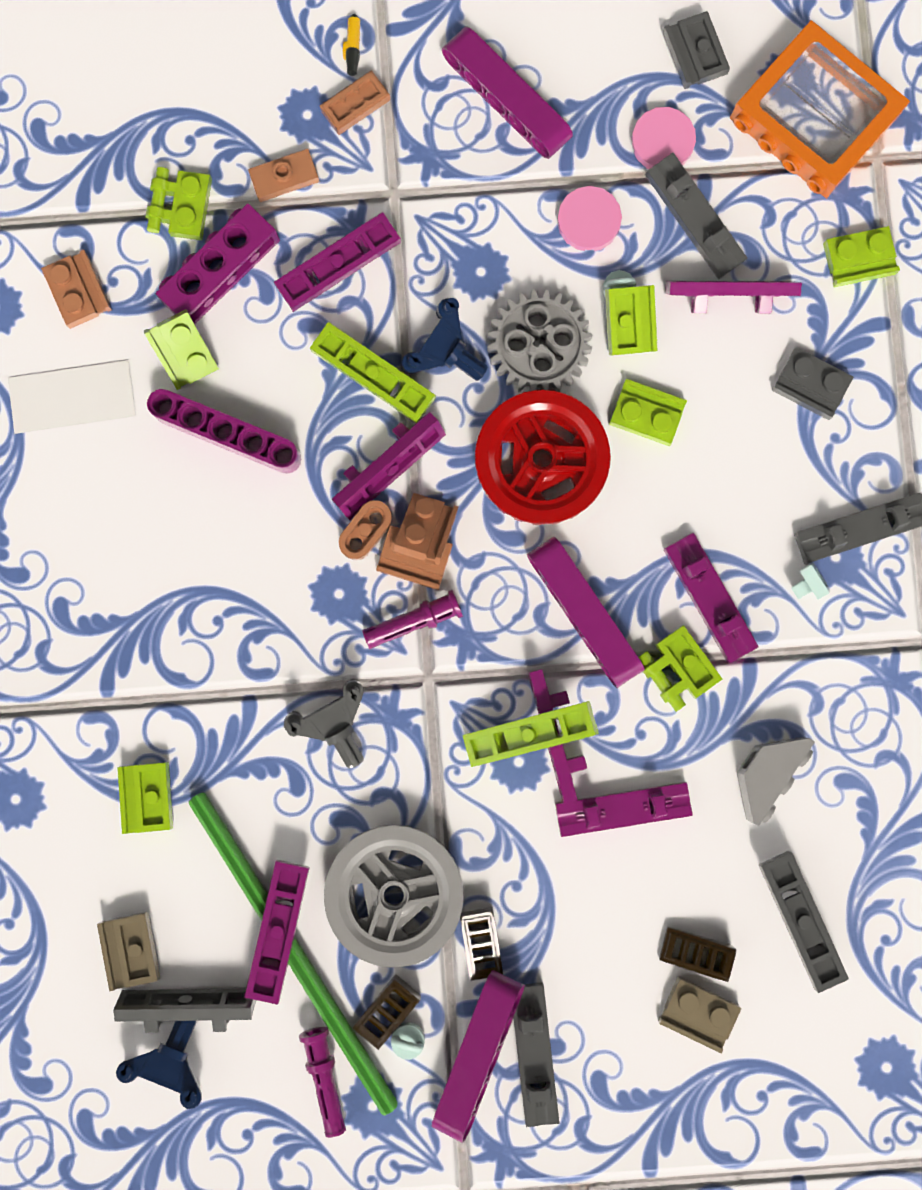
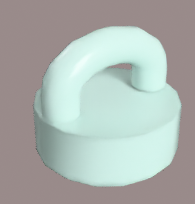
(618, 279)
(408, 1041)

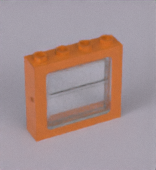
(818, 109)

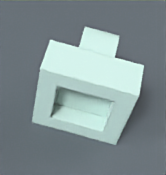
(812, 582)

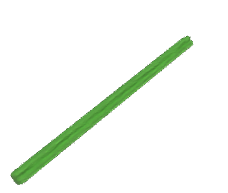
(298, 960)

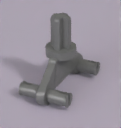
(332, 723)

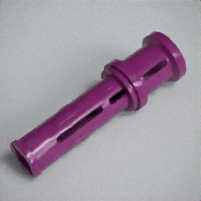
(426, 615)
(320, 1066)

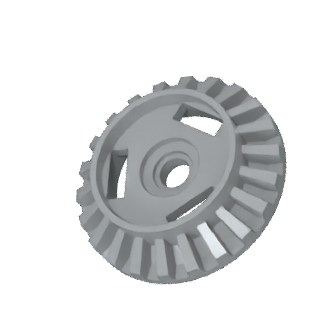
(380, 935)

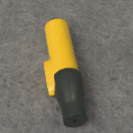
(351, 46)

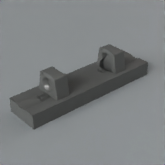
(695, 216)
(859, 528)
(803, 922)
(183, 1005)
(535, 1057)

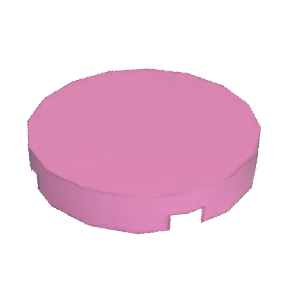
(663, 133)
(589, 218)

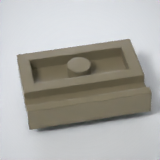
(128, 951)
(699, 1014)

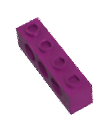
(237, 262)

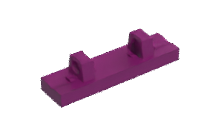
(337, 262)
(761, 290)
(389, 466)
(710, 598)
(562, 766)
(623, 809)
(277, 932)

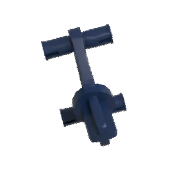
(445, 346)
(167, 1066)

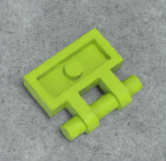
(189, 203)
(688, 663)

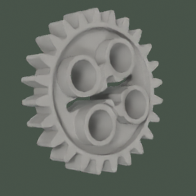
(558, 320)

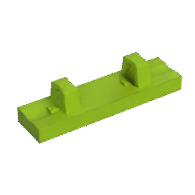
(372, 372)
(530, 734)

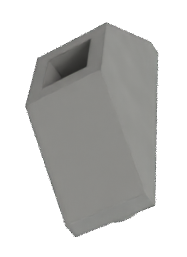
(769, 773)

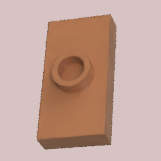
(355, 102)
(283, 175)

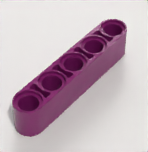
(507, 92)
(213, 420)
(585, 612)
(477, 1056)

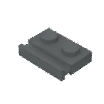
(696, 50)
(812, 383)

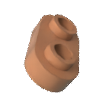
(363, 529)

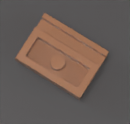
(76, 289)
(425, 529)
(410, 568)

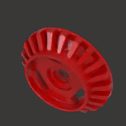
(522, 422)

